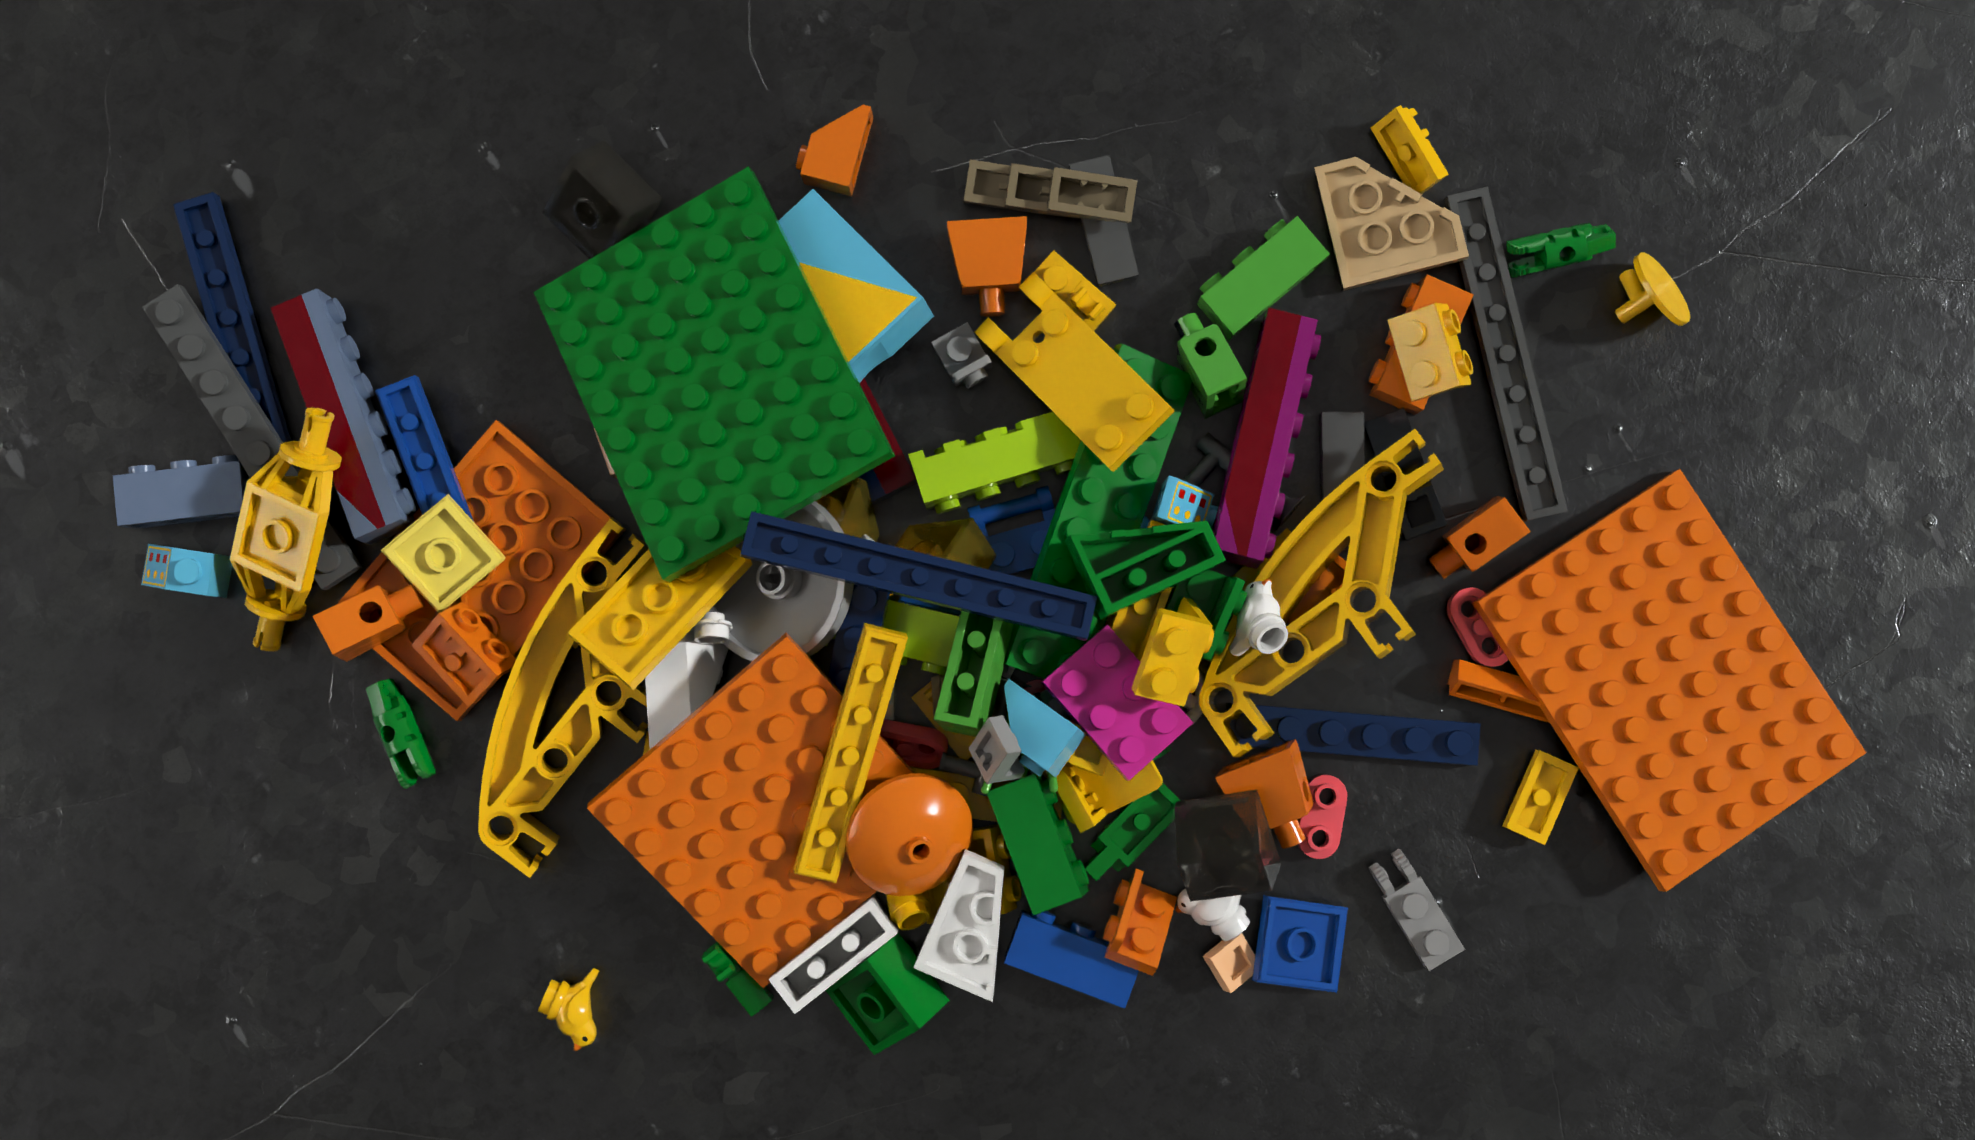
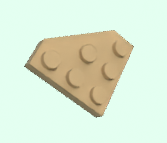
(1383, 225)

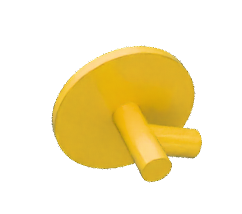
(1649, 286)

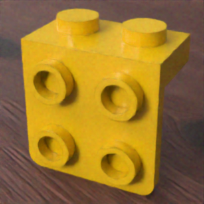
(1174, 654)
(1091, 797)

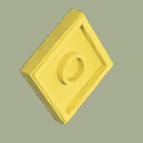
(443, 553)

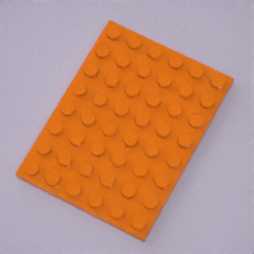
(1669, 679)

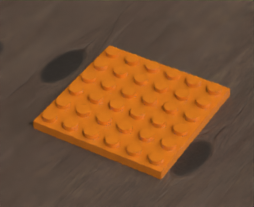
(727, 805)

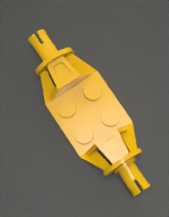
(284, 528)

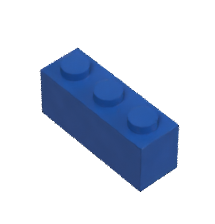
(1068, 957)

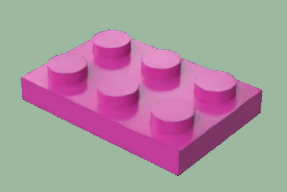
(1099, 697)

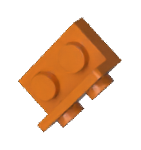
(464, 652)
(1140, 925)

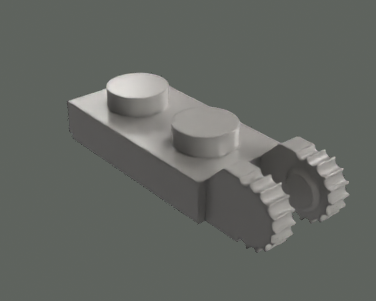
(1418, 914)

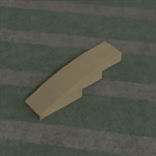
(1050, 191)

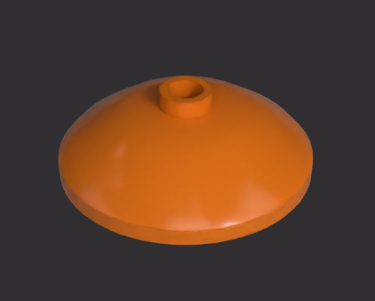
(897, 819)

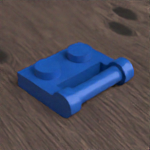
(1020, 547)

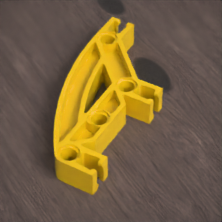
(1349, 516)
(515, 768)

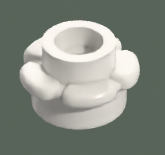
(712, 629)

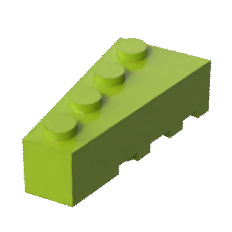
(994, 461)
(928, 634)

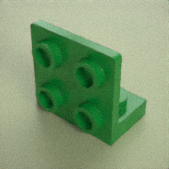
(1217, 599)

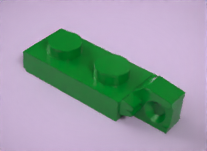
(1132, 831)

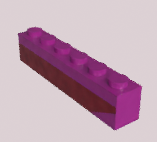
(1264, 436)

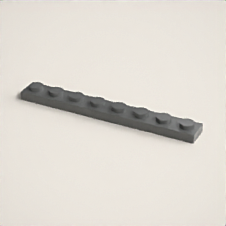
(1507, 359)
(235, 409)

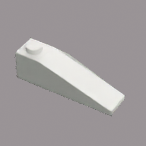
(681, 684)

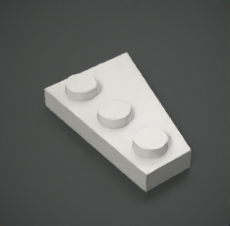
(966, 928)

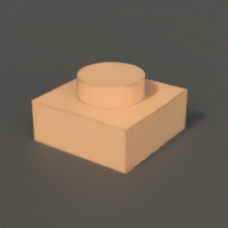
(1231, 962)

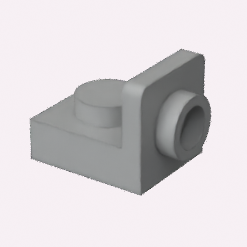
(962, 356)
(997, 751)

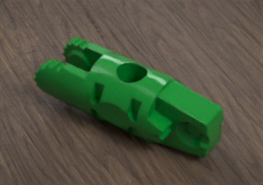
(1559, 247)
(399, 733)

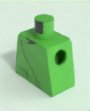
(1212, 366)

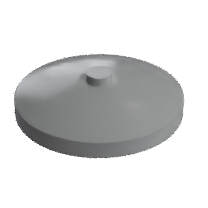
(783, 600)

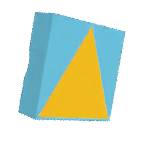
(857, 289)

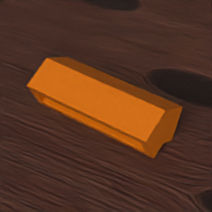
(1493, 689)

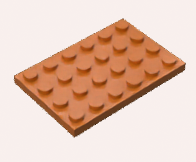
(537, 525)

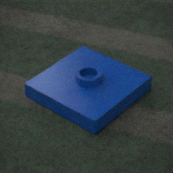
(1300, 944)

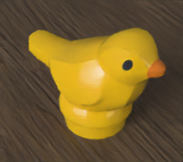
(572, 1009)

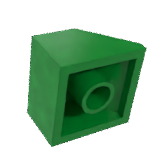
(887, 996)

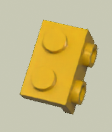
(1430, 351)

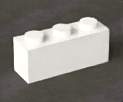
(834, 954)

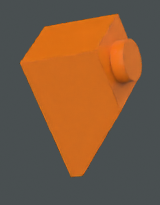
(836, 152)

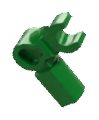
(740, 983)

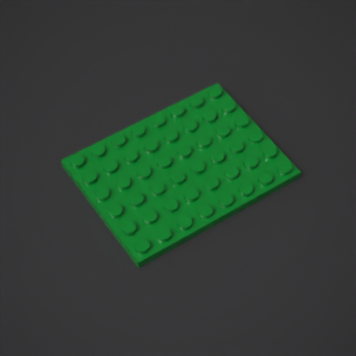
(711, 374)

